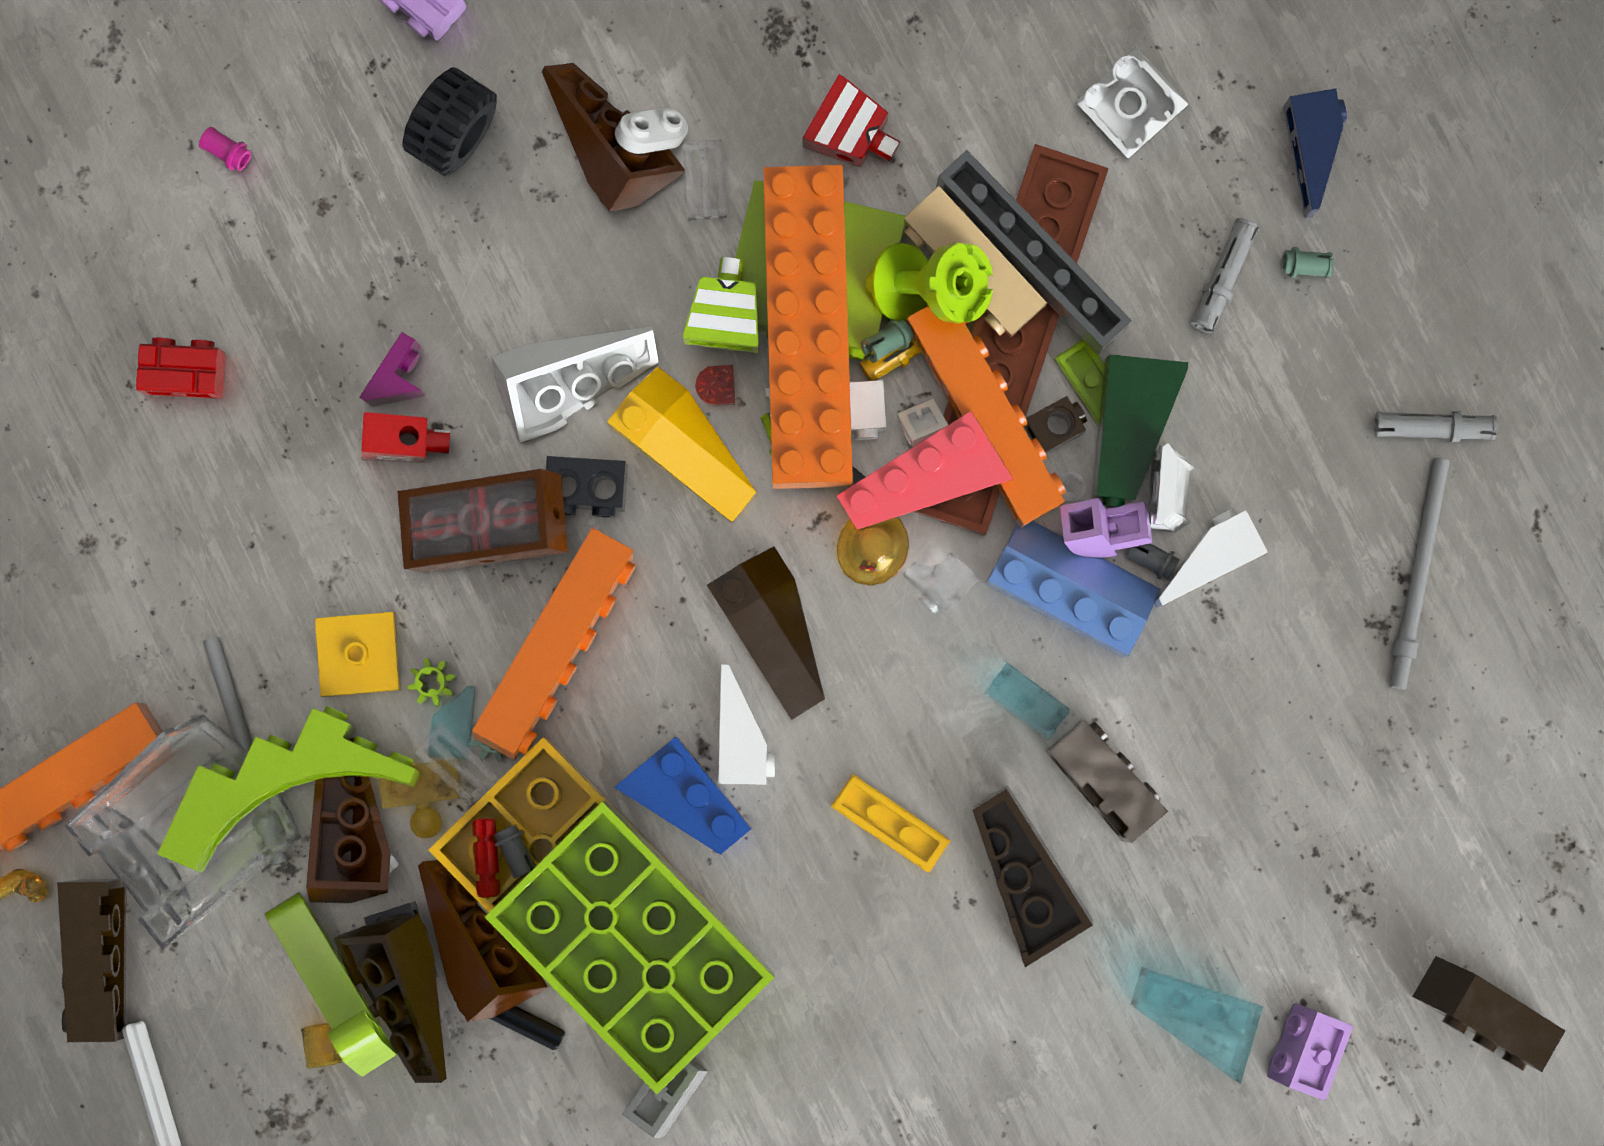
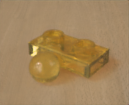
(429, 788)

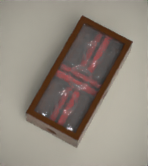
(482, 521)

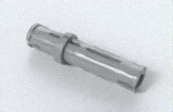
(1218, 289)
(1436, 426)

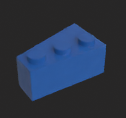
(685, 796)

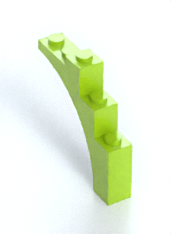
(218, 802)

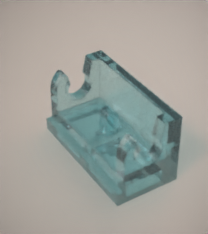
(1026, 701)

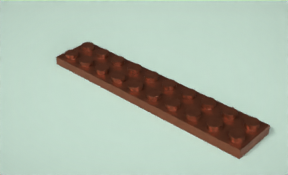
(1061, 198)

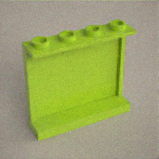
(866, 236)

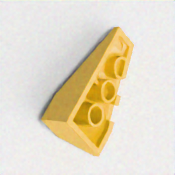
(677, 436)

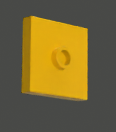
(357, 654)

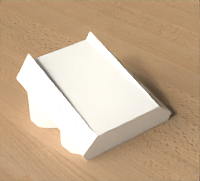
(1132, 102)
(1168, 489)

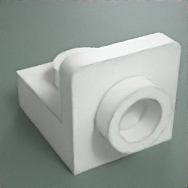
(921, 422)

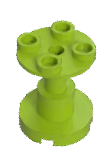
(950, 282)

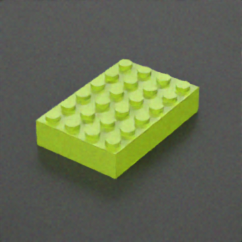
(630, 946)

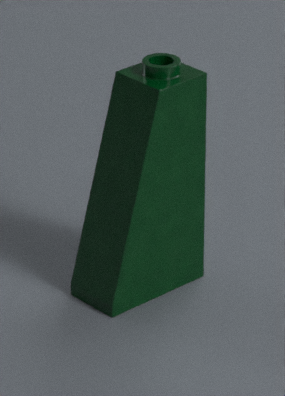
(1132, 418)

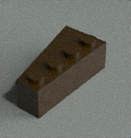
(1031, 883)

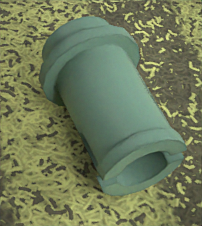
(1307, 263)
(895, 336)

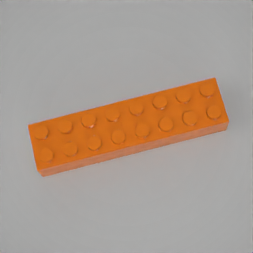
(807, 327)

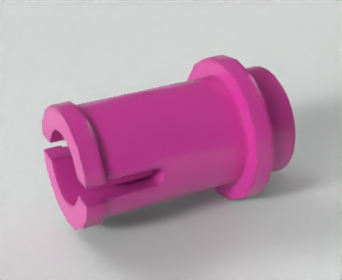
(232, 153)

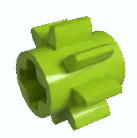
(422, 686)

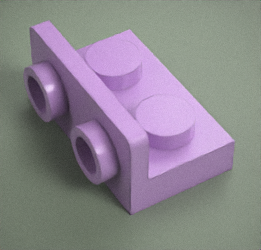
(1309, 1051)

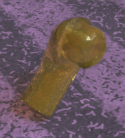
(23, 883)

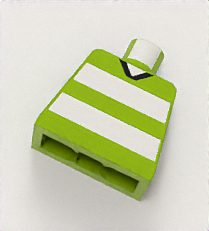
(724, 311)

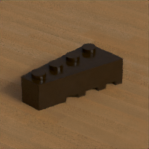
(93, 958)

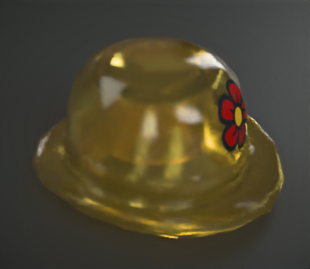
(873, 552)

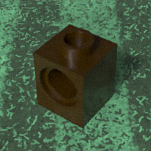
(1038, 427)

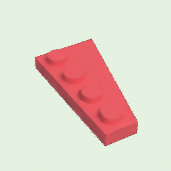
(934, 471)

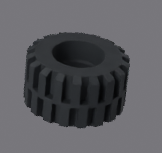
(449, 121)

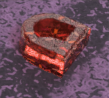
(716, 385)

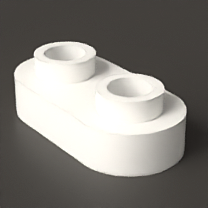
(651, 130)

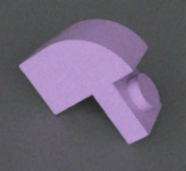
(1100, 532)

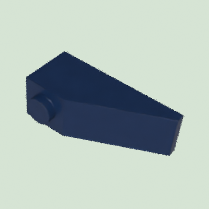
(1314, 134)

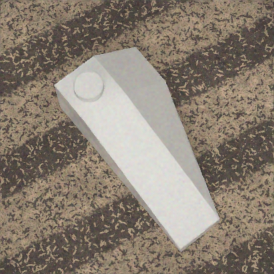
(559, 377)

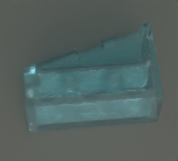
(1202, 1018)

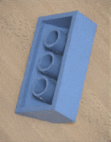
(1073, 589)

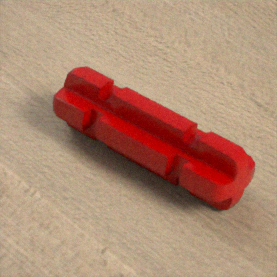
(486, 857)

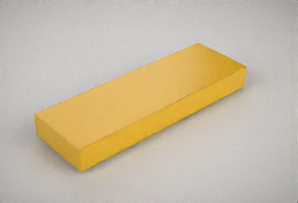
(890, 823)

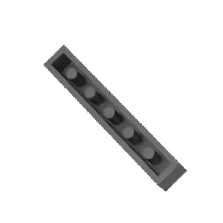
(1033, 253)

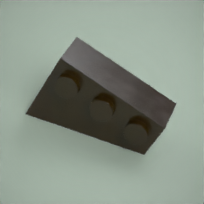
(1489, 1014)

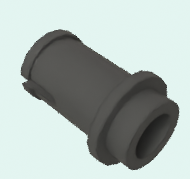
(1154, 559)
(515, 851)

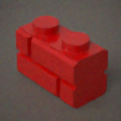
(181, 370)

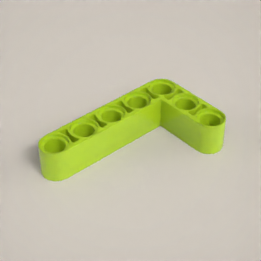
(354, 1028)

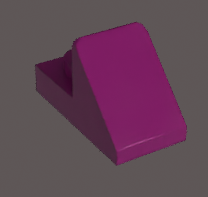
(386, 384)

